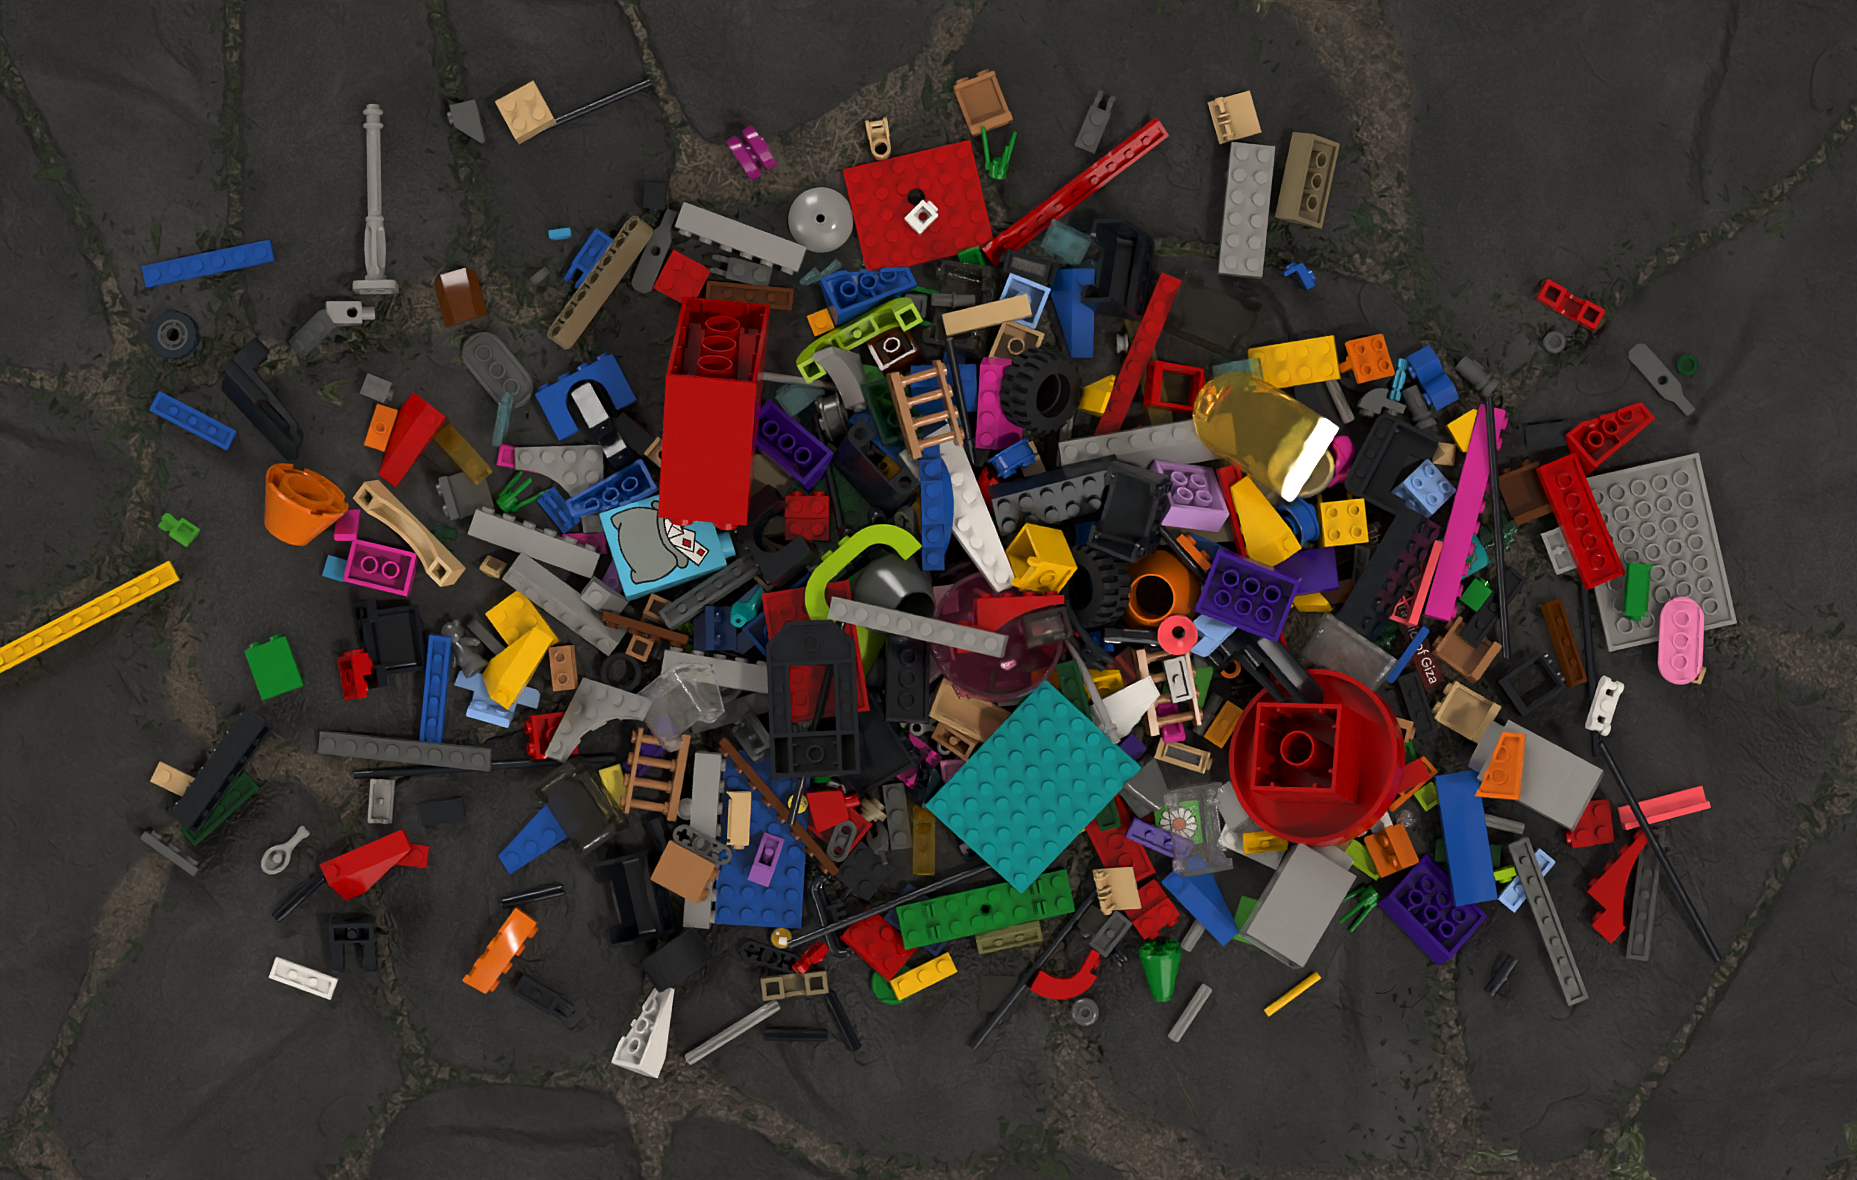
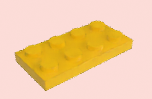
(1298, 362)

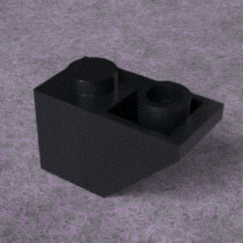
(926, 784)

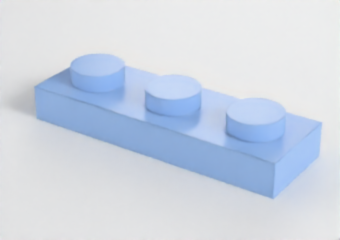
(1513, 892)

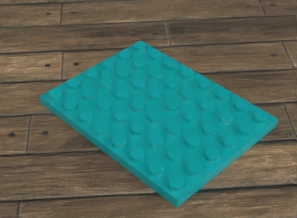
(1033, 786)

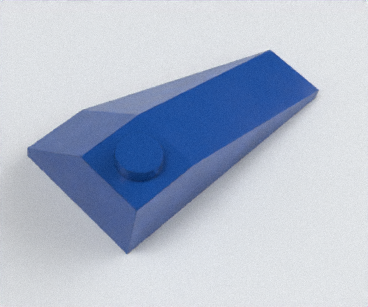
(1205, 902)

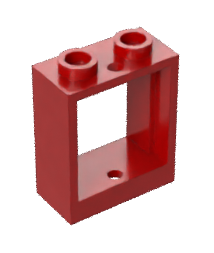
(1154, 381)

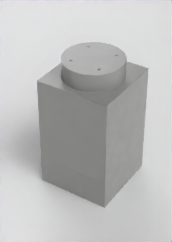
(1552, 778)
(1299, 903)

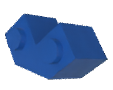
(1435, 384)

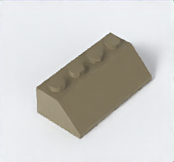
(1307, 180)

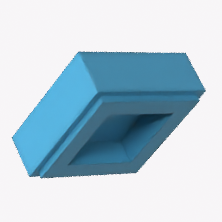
(558, 234)
(335, 568)

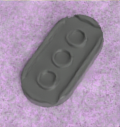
(497, 368)

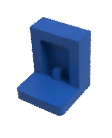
(1305, 276)

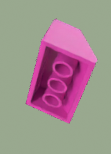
(993, 428)

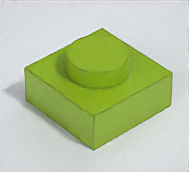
(1426, 796)
(1504, 874)

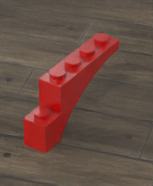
(994, 612)
(1611, 887)

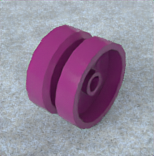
(752, 152)

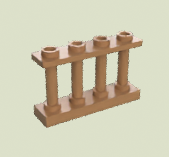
(904, 403)
(1151, 721)
(672, 787)

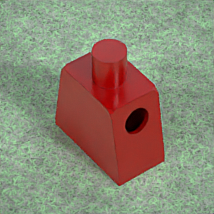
(830, 805)

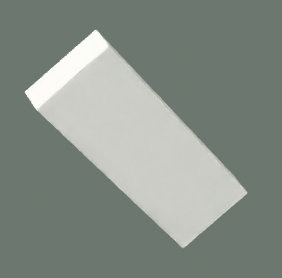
(303, 978)

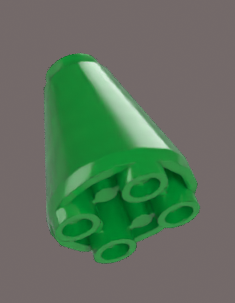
(1161, 967)

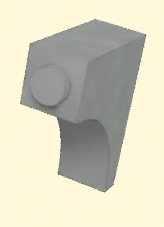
(846, 373)

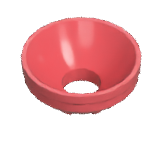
(1173, 644)

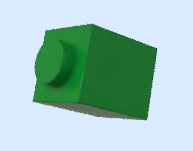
(1475, 594)

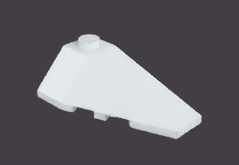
(1127, 705)
(646, 1042)

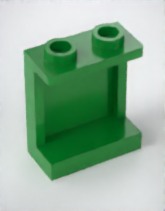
(274, 667)

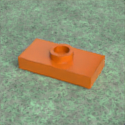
(381, 427)

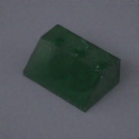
(884, 413)

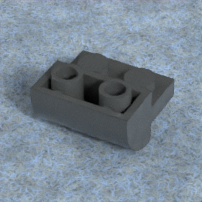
(1375, 400)

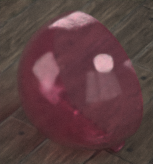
(988, 676)

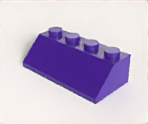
(791, 447)

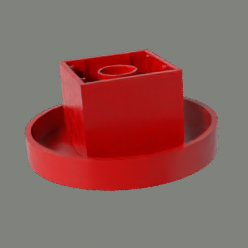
(1318, 768)

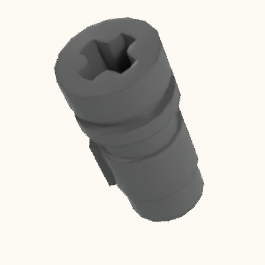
(1474, 373)
(1418, 408)

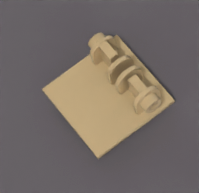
(1234, 117)
(1116, 889)

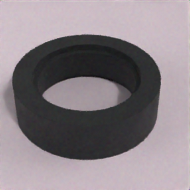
(1351, 383)

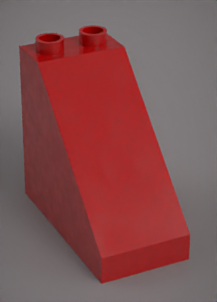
(712, 412)

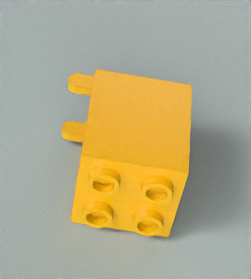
(1341, 522)
(1040, 559)

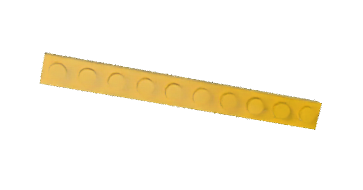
(87, 615)

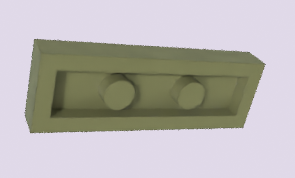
(1008, 937)

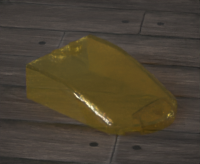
(1261, 431)

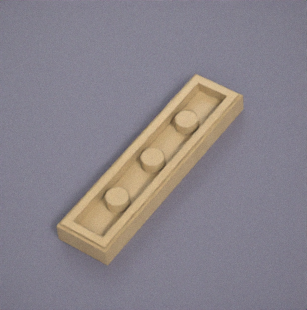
(987, 315)

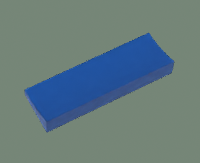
(1465, 838)

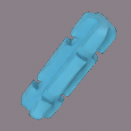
(1398, 380)

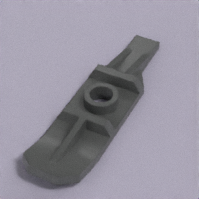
(650, 264)
(1652, 369)

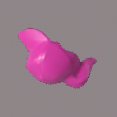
(1343, 455)

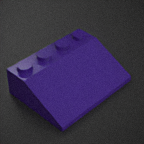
(1248, 594)
(1425, 911)

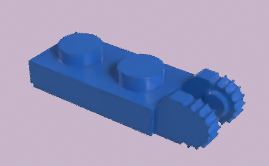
(589, 256)

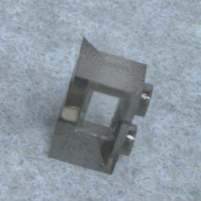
(1046, 626)

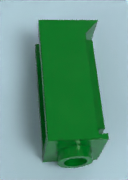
(1636, 591)

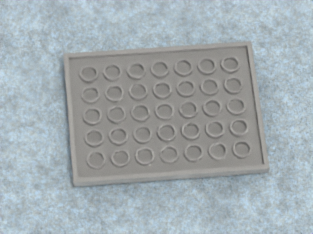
(1663, 520)

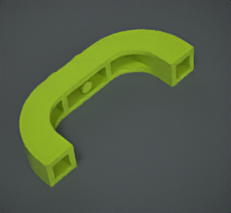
(891, 314)
(849, 548)

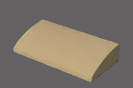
(970, 717)

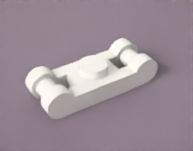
(1604, 705)

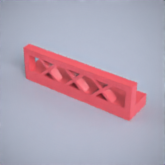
(1420, 588)
(1665, 807)

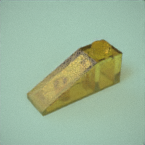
(463, 454)
(923, 841)

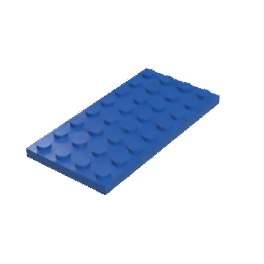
(746, 901)

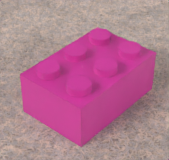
(381, 567)

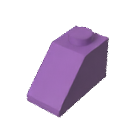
(766, 859)

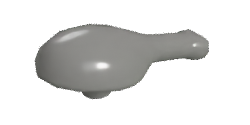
(278, 856)

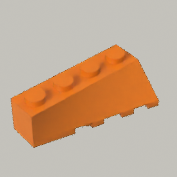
(501, 951)

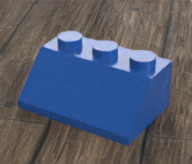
(969, 380)

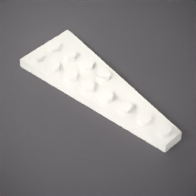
(971, 517)

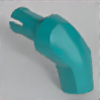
(746, 611)

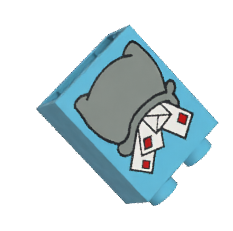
(658, 554)

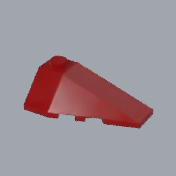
(411, 435)
(1603, 436)
(361, 868)

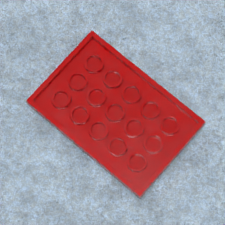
(807, 680)

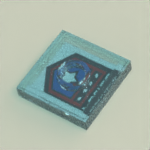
(502, 419)

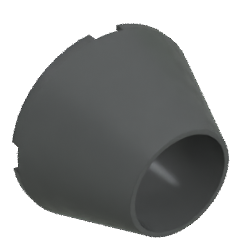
(892, 579)

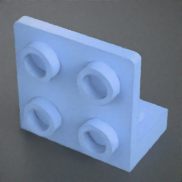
(1425, 489)

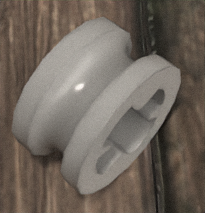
(1122, 343)

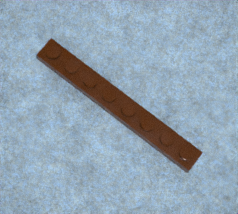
(771, 799)

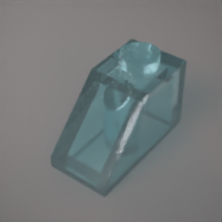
(797, 397)

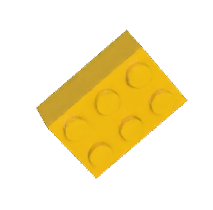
(516, 617)

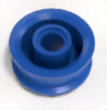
(1012, 458)
(1300, 519)

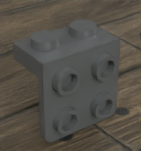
(463, 496)

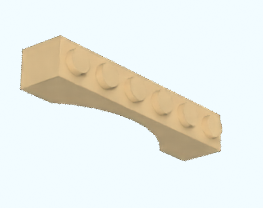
(387, 508)

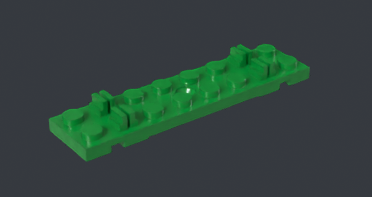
(961, 912)

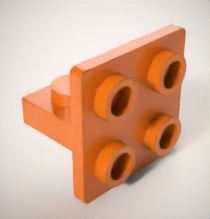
(1368, 359)
(1391, 850)

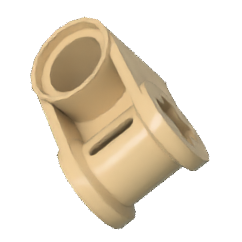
(879, 135)

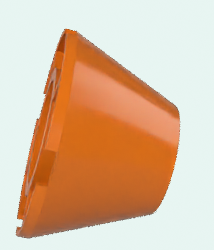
(300, 504)
(1181, 580)

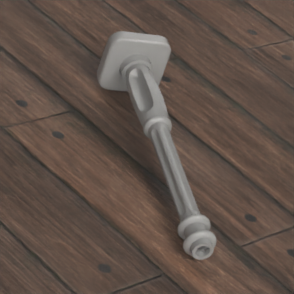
(375, 240)

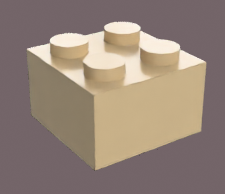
(525, 112)
(1014, 339)

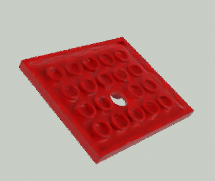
(881, 203)

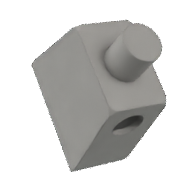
(338, 312)

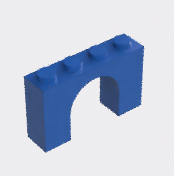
(555, 397)

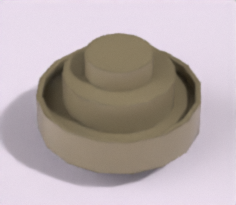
(872, 809)

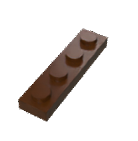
(776, 297)
(635, 627)
(1564, 642)

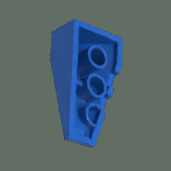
(858, 292)
(1074, 317)
(617, 490)

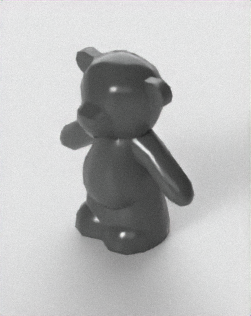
(463, 649)

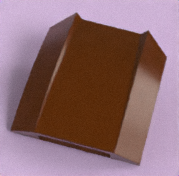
(460, 297)
(895, 351)

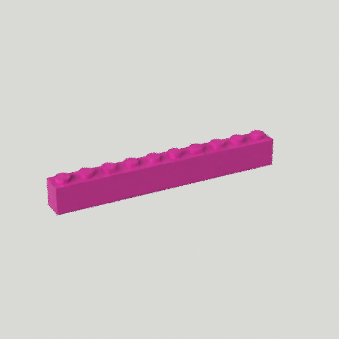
(1463, 520)

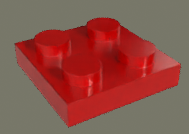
(681, 277)

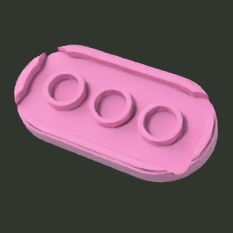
(1680, 640)

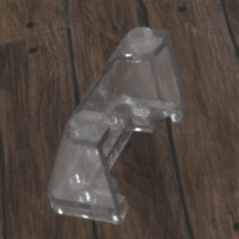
(1341, 649)
(680, 699)
(1196, 829)

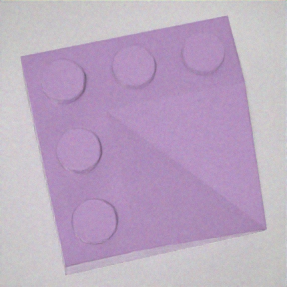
(1194, 497)

